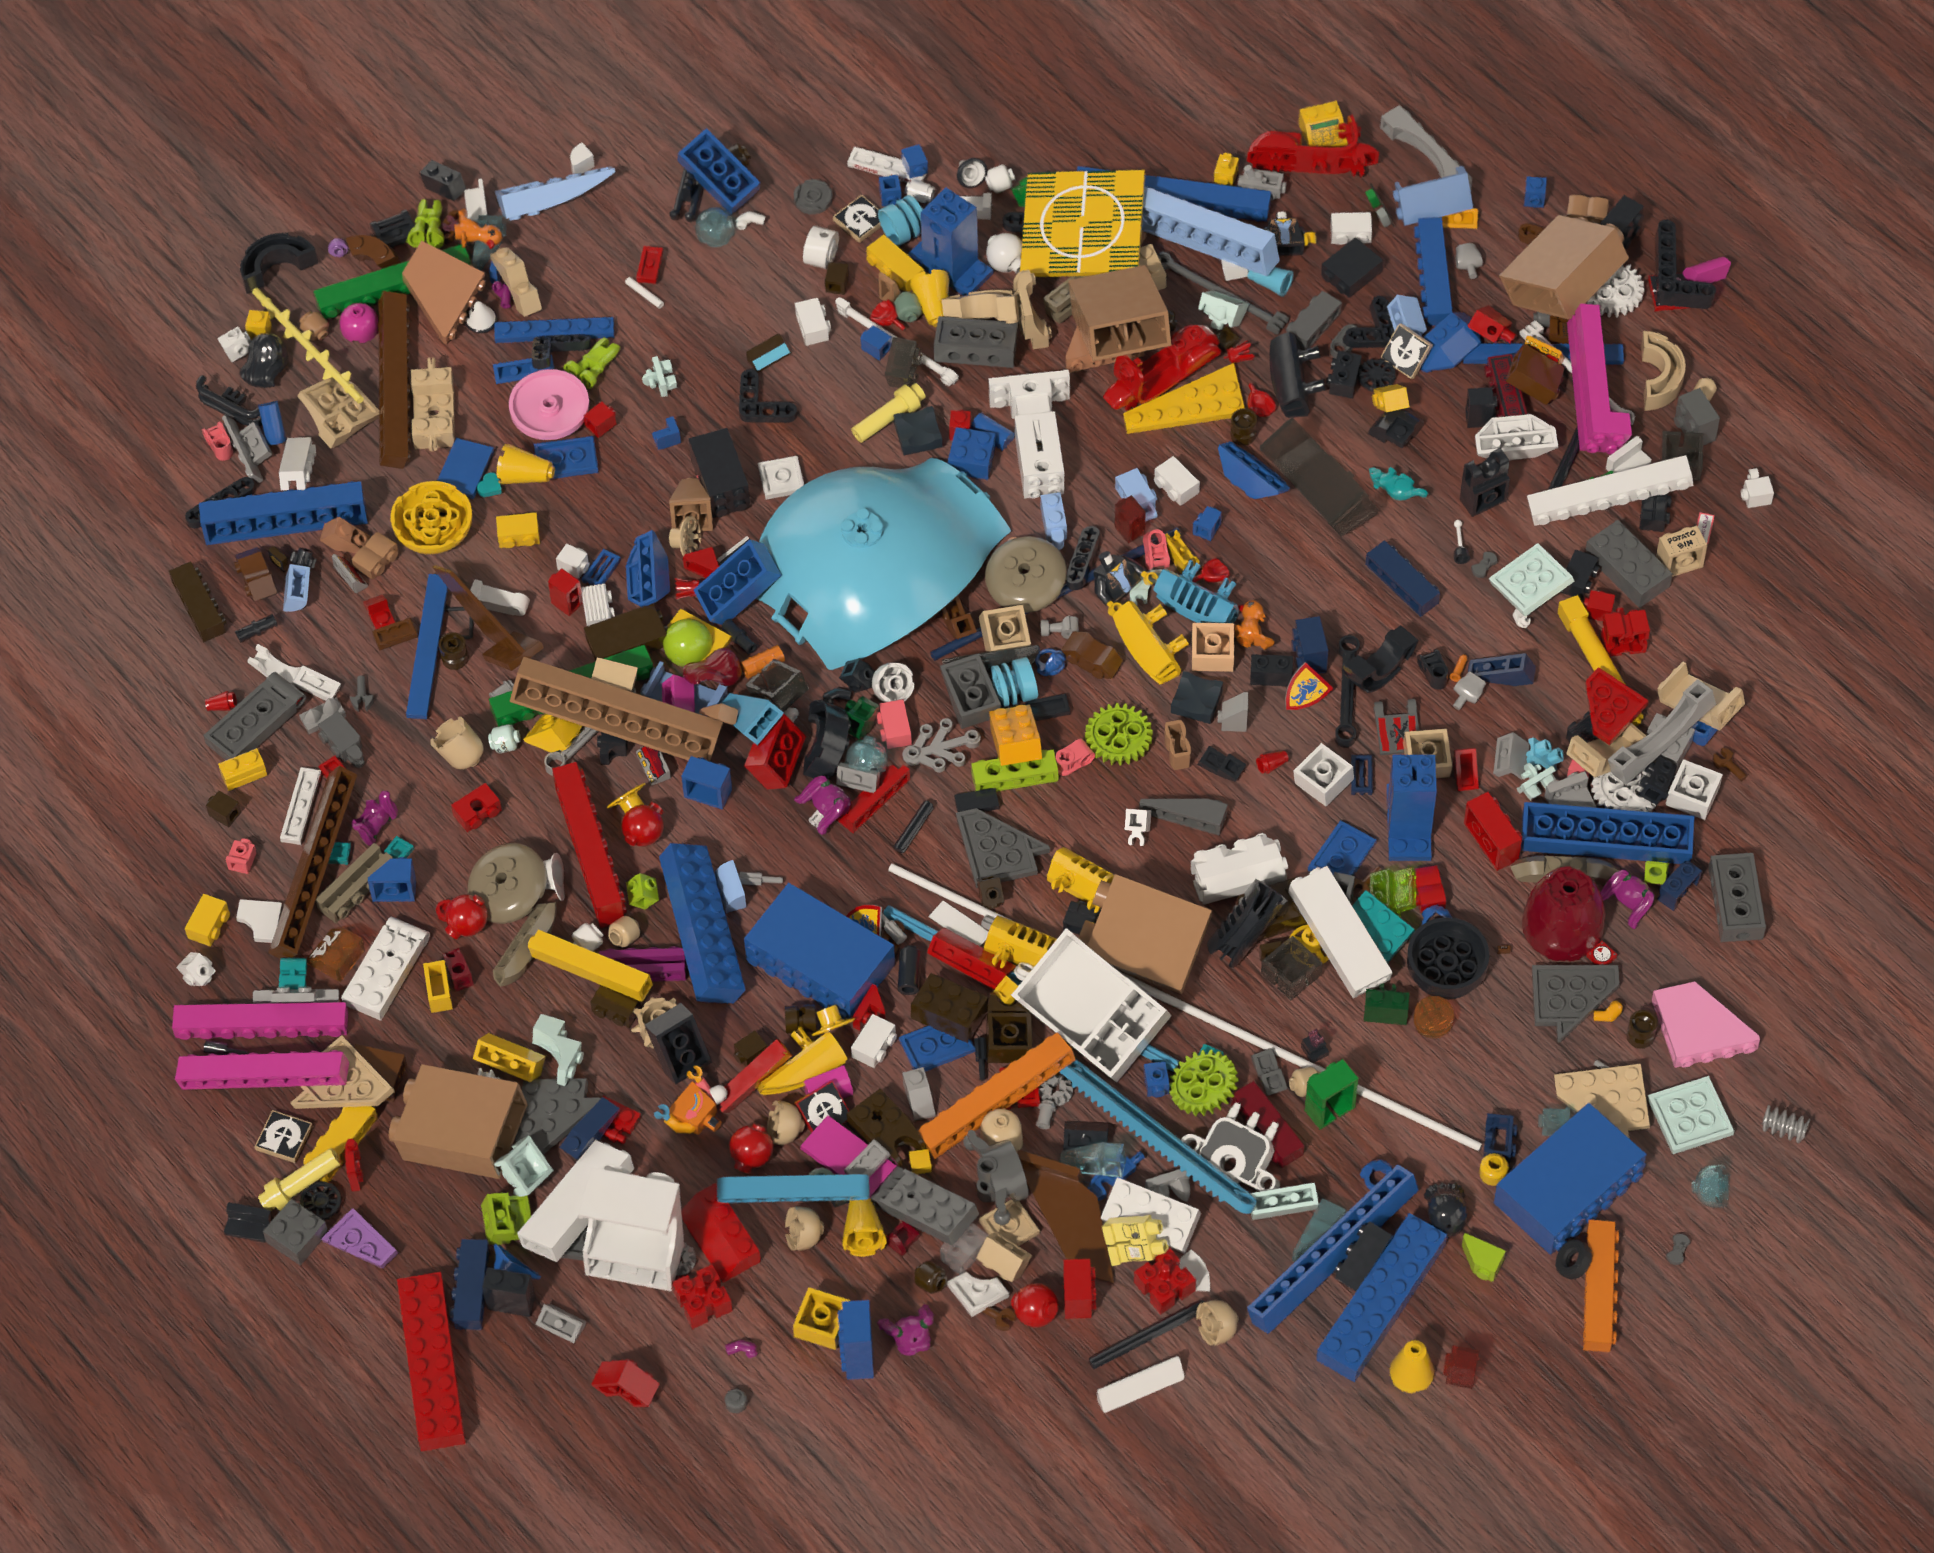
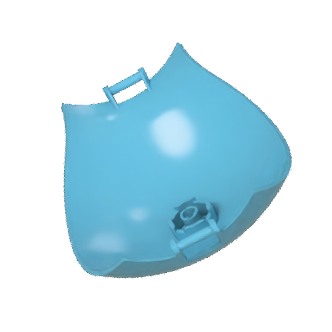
(876, 553)

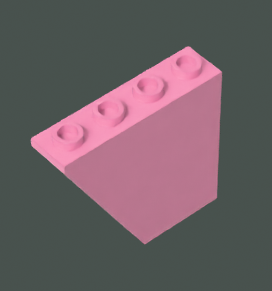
(1699, 1026)

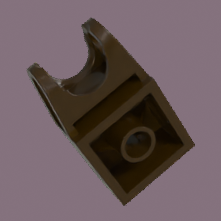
(1007, 1031)
(884, 1121)

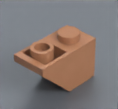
(343, 536)

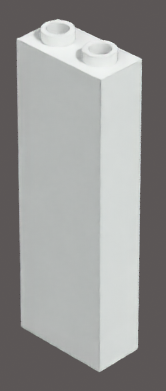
(1339, 931)
(557, 1221)

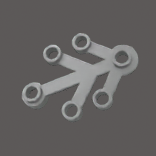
(939, 747)

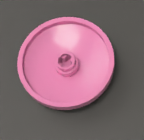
(548, 404)

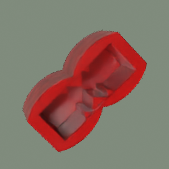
(1429, 888)

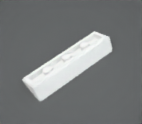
(1140, 1384)

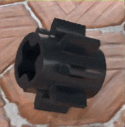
(303, 557)

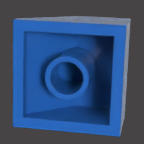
(393, 881)

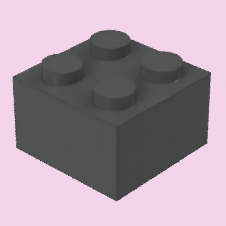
(1697, 415)
(295, 1232)

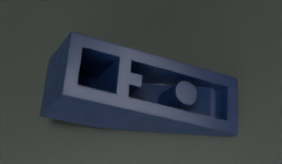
(1504, 670)
(590, 1128)

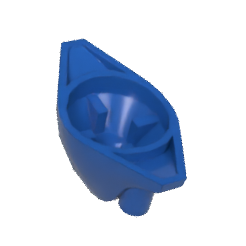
(508, 1262)

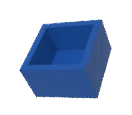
(972, 452)
(706, 782)

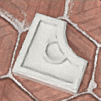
(261, 917)
(977, 1293)

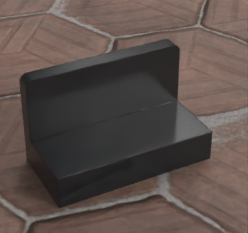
(1083, 1134)
(247, 1222)

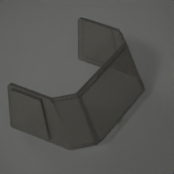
(1319, 478)

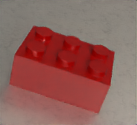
(776, 754)
(1493, 830)

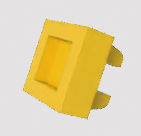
(1005, 990)

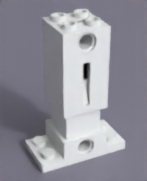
(1035, 426)

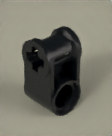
(1432, 667)

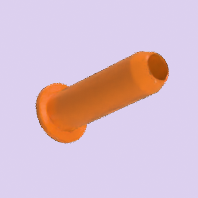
(1455, 676)

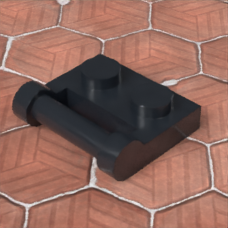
(394, 234)

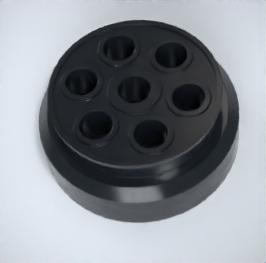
(1455, 936)

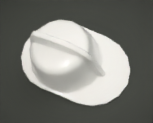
(555, 875)

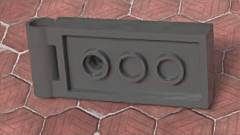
(255, 717)
(924, 1205)

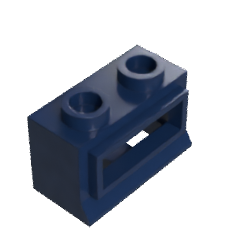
(1677, 884)
(1502, 1122)

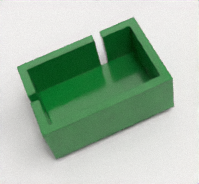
(1335, 1086)

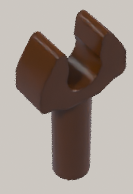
(1727, 762)
(1363, 884)
(999, 1316)

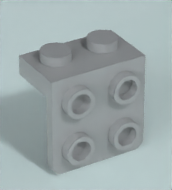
(1570, 791)

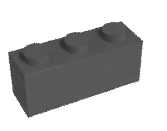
(1315, 319)

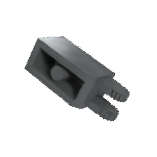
(342, 739)

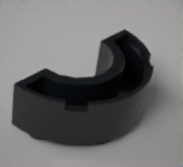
(274, 250)
(1384, 664)
(829, 741)

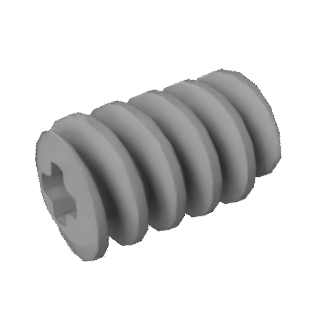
(1785, 1124)

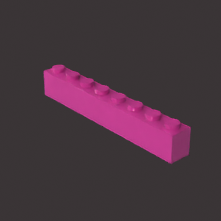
(260, 1020)
(262, 1070)

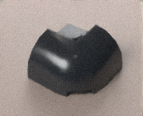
(1396, 427)

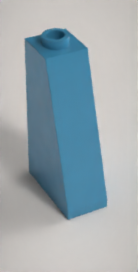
(754, 715)

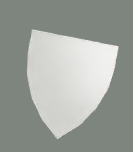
(1197, 1269)

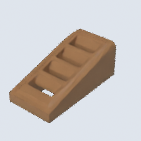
(888, 288)
(721, 713)

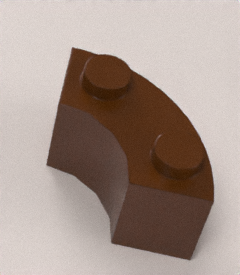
(371, 248)
(255, 574)
(1091, 655)

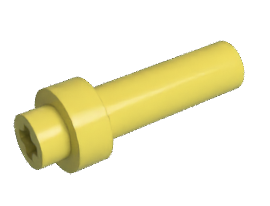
(906, 400)
(279, 1192)

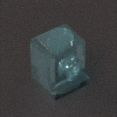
(1552, 1120)

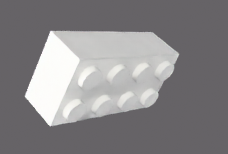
(1177, 1218)

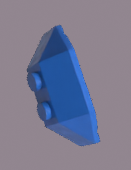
(1451, 342)
(1249, 472)
(647, 571)

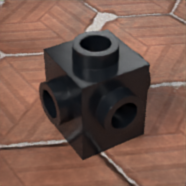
(857, 675)

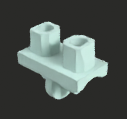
(664, 383)
(1530, 787)

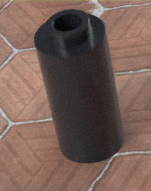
(909, 970)

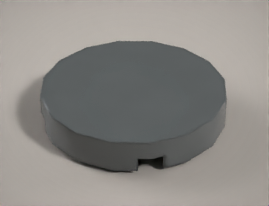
(813, 197)

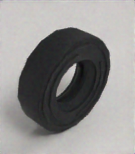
(1582, 1263)

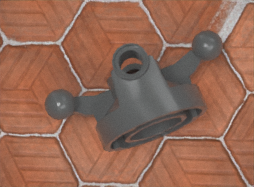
(1000, 1172)

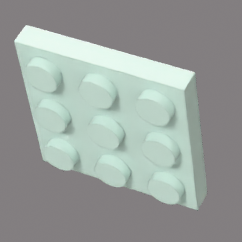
(1531, 579)
(1690, 1115)

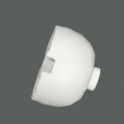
(892, 682)

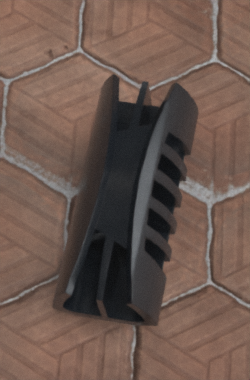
(1288, 375)
(1246, 922)

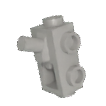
(1263, 180)

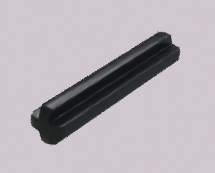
(913, 826)

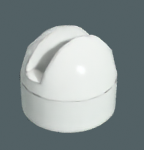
(718, 1093)

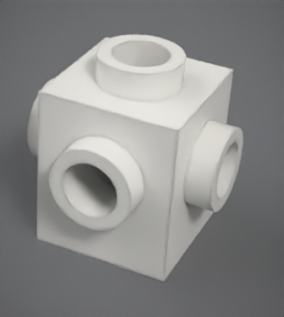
(235, 343)
(196, 969)

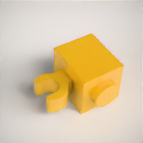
(1226, 170)

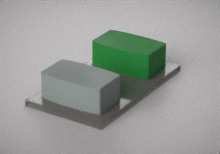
(1382, 213)

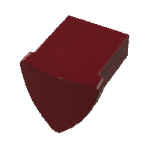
(902, 1238)

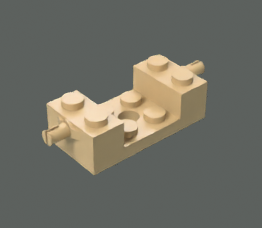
(433, 391)

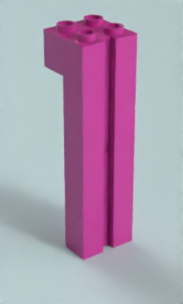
(1597, 426)

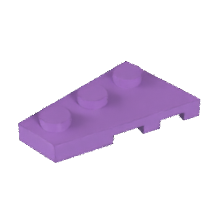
(360, 1239)

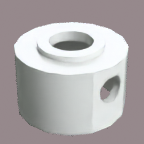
(820, 247)

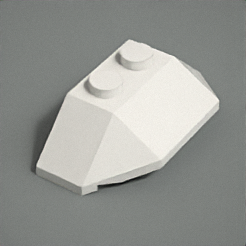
(1517, 436)

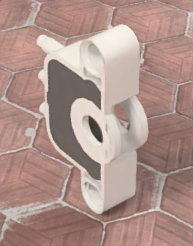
(1249, 1148)

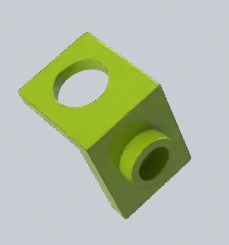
(1656, 872)

